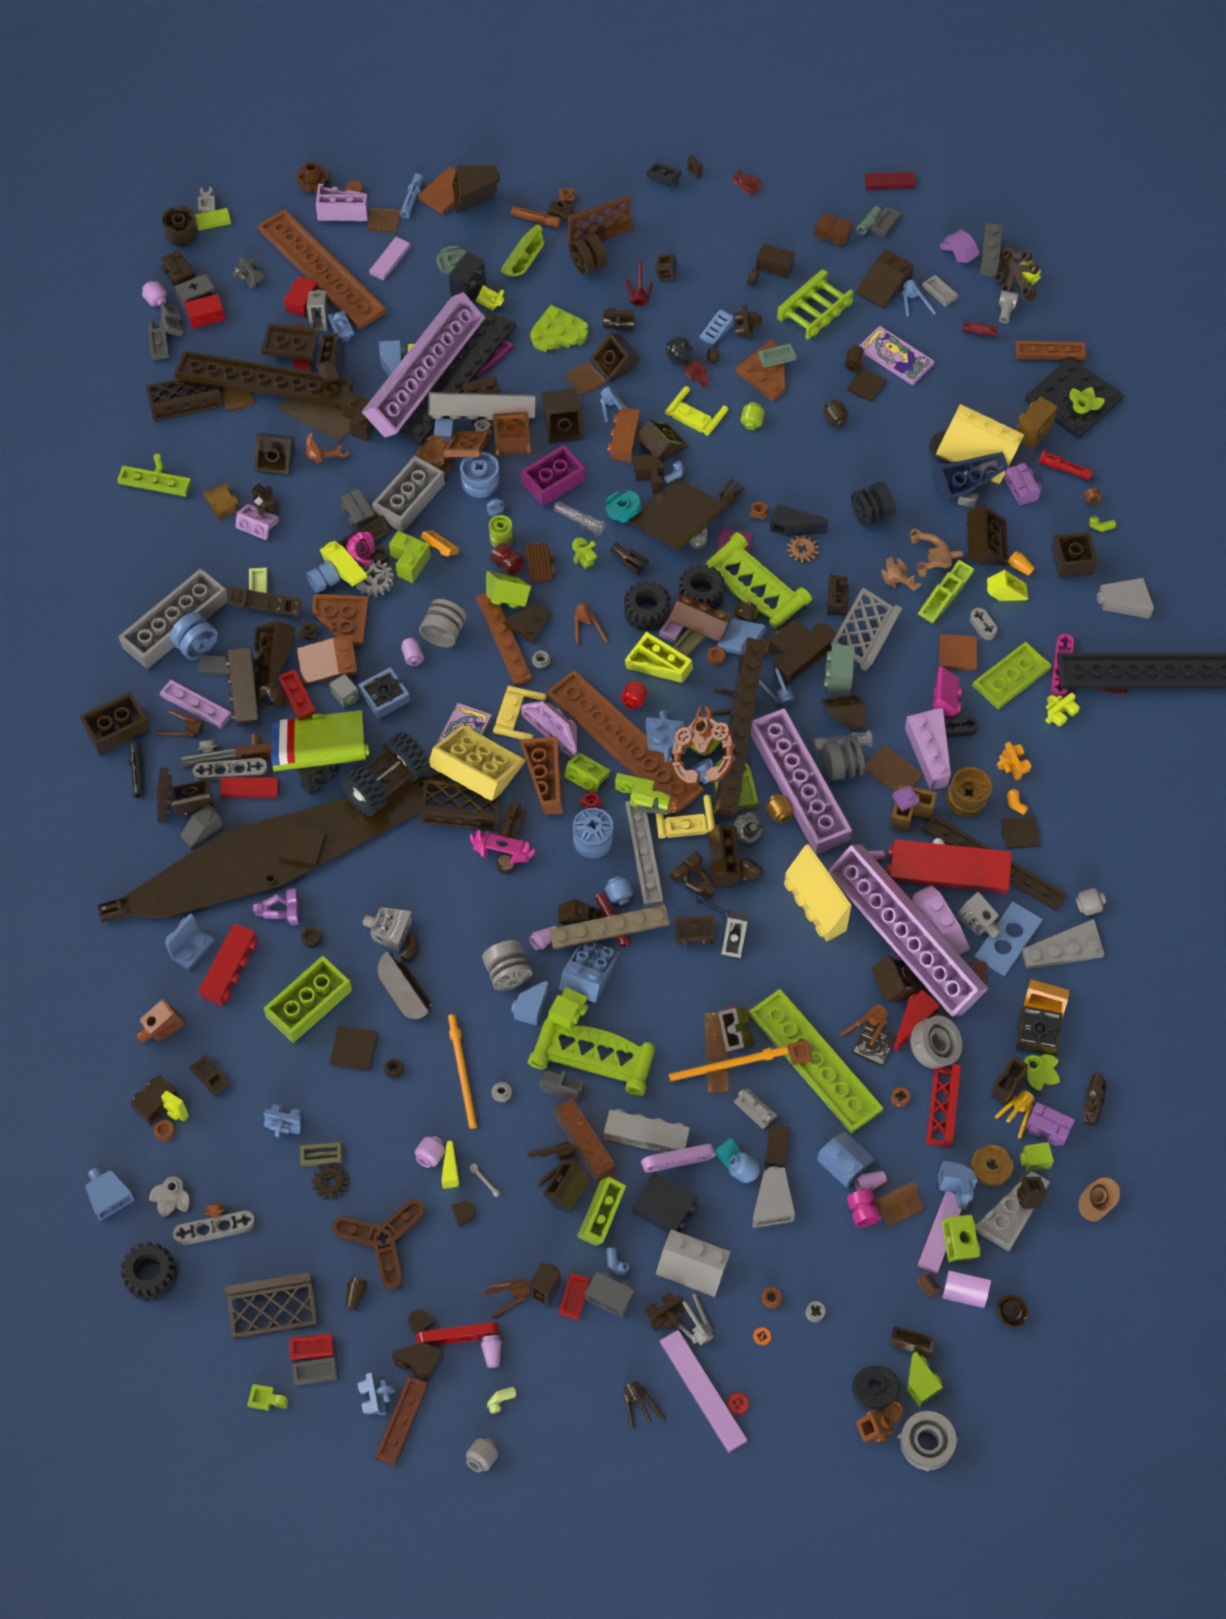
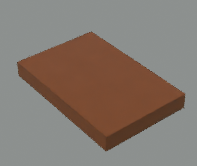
(439, 192)
(467, 444)

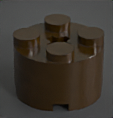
(180, 226)

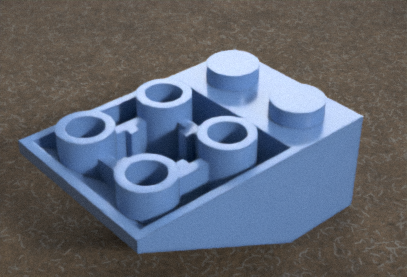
(589, 970)

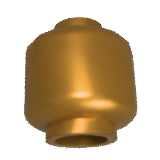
(780, 808)

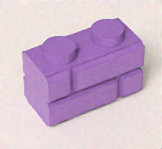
(1022, 484)
(1049, 1124)

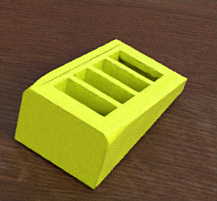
(450, 1173)

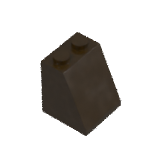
(474, 185)
(562, 415)

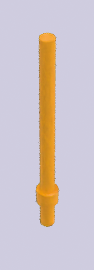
(455, 1035)
(767, 1054)

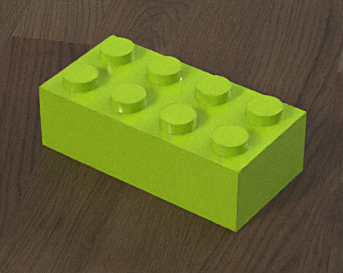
(307, 999)

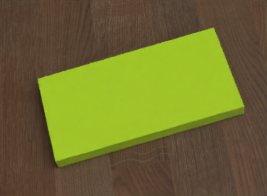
(1011, 675)

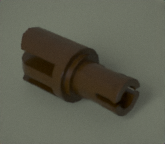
(728, 497)
(628, 557)

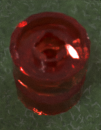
(507, 559)

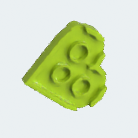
(558, 329)

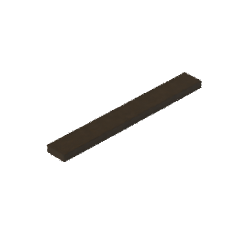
(1019, 876)

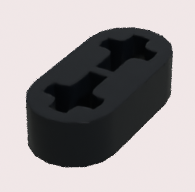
(960, 728)

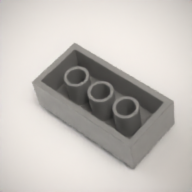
(409, 493)

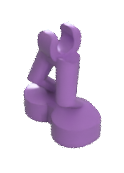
(291, 901)

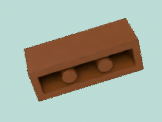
(624, 434)

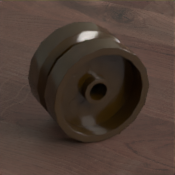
(588, 253)

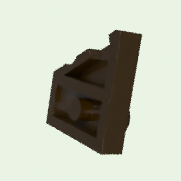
(528, 621)

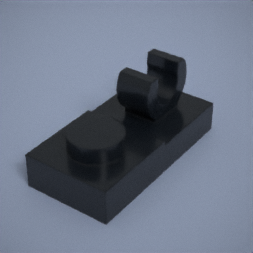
(664, 173)

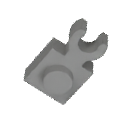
(206, 201)

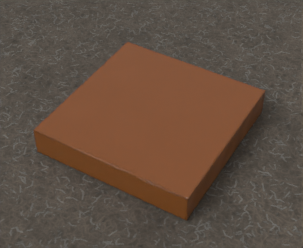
(958, 652)

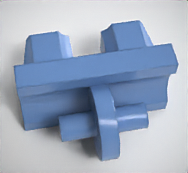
(341, 325)
(282, 1122)
(378, 1393)

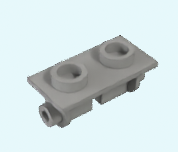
(755, 1108)

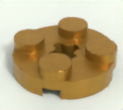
(994, 1177)

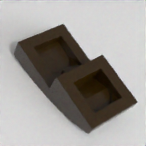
(209, 1075)

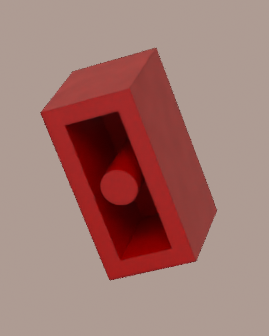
(298, 296)
(205, 311)

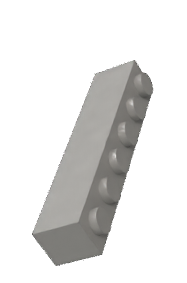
(478, 404)

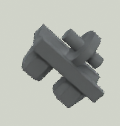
(246, 272)

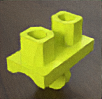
(1058, 706)

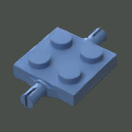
(662, 734)

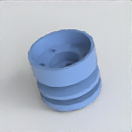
(596, 841)

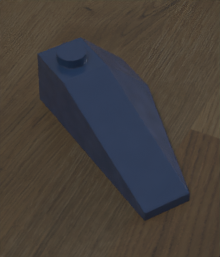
(964, 476)

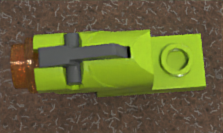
(644, 796)

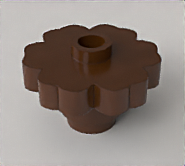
(311, 175)

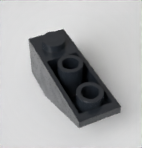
(794, 522)

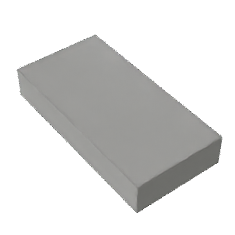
(940, 290)

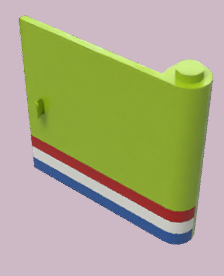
(318, 741)

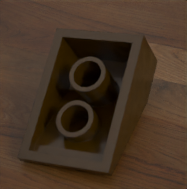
(885, 279)

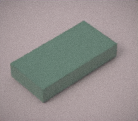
(777, 355)

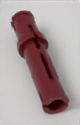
(608, 910)

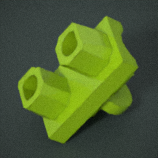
(584, 553)

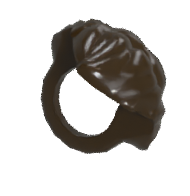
(274, 691)

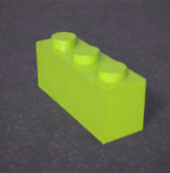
(601, 1211)

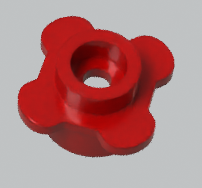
(592, 796)

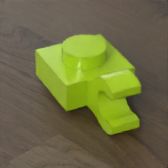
(263, 1397)

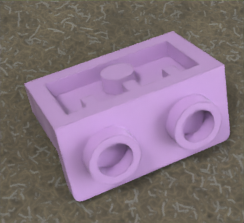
(253, 523)

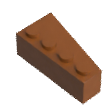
(544, 764)

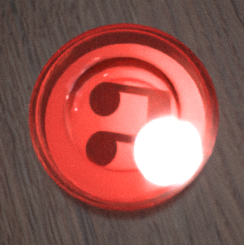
(738, 1403)

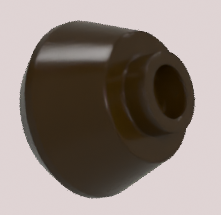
(747, 612)
(750, 870)

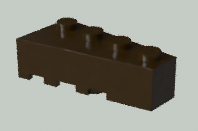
(243, 687)

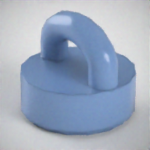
(495, 507)

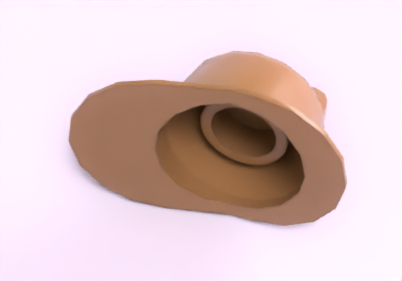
(1098, 1199)

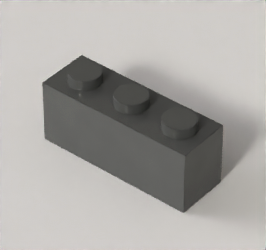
(990, 249)

